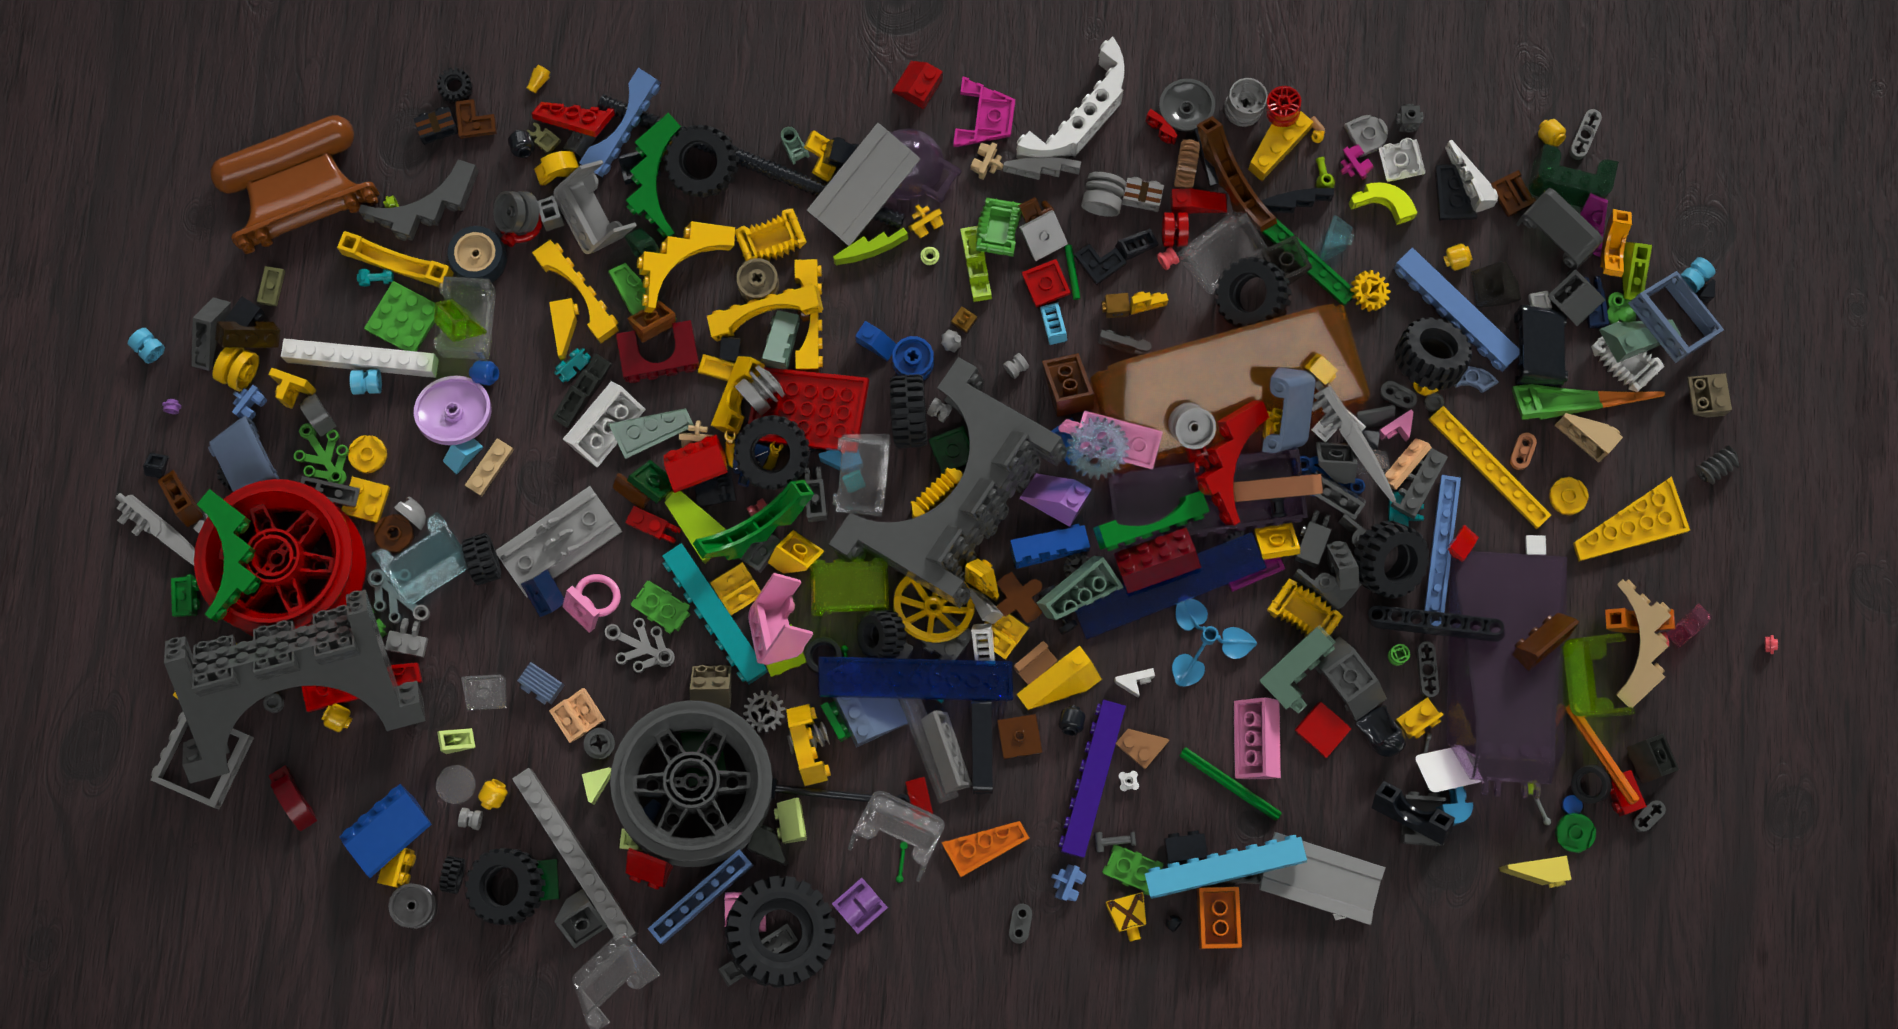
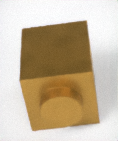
(1116, 305)

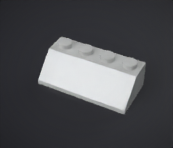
(592, 432)

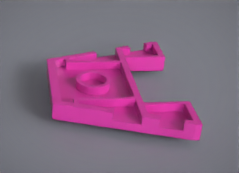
(993, 115)

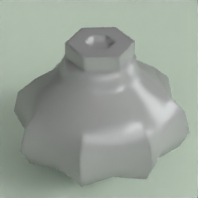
(951, 340)

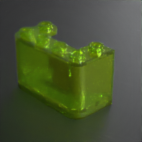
(849, 586)

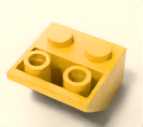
(397, 870)

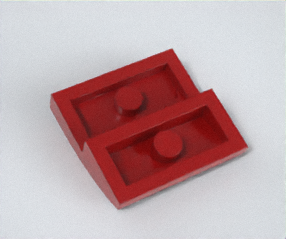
(1322, 729)

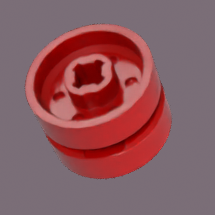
(1283, 106)
(1175, 229)

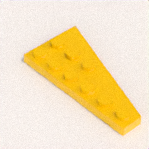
(1644, 521)

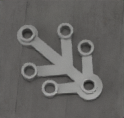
(393, 596)
(643, 646)

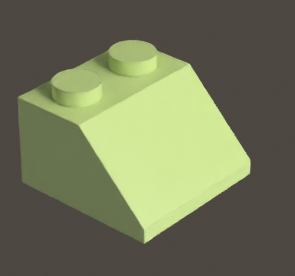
(791, 821)

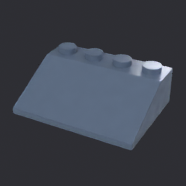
(870, 717)

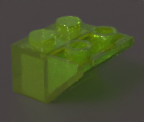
(456, 321)

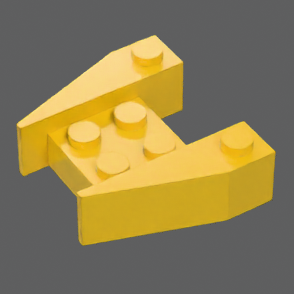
(806, 754)

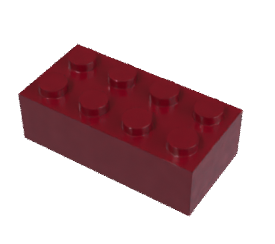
(1157, 560)

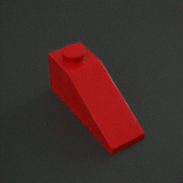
(1197, 201)

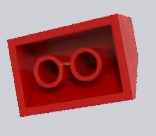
(695, 463)

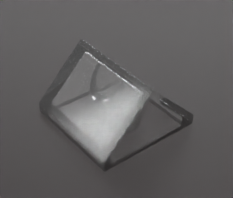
(484, 691)

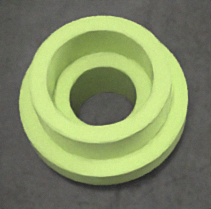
(930, 250)

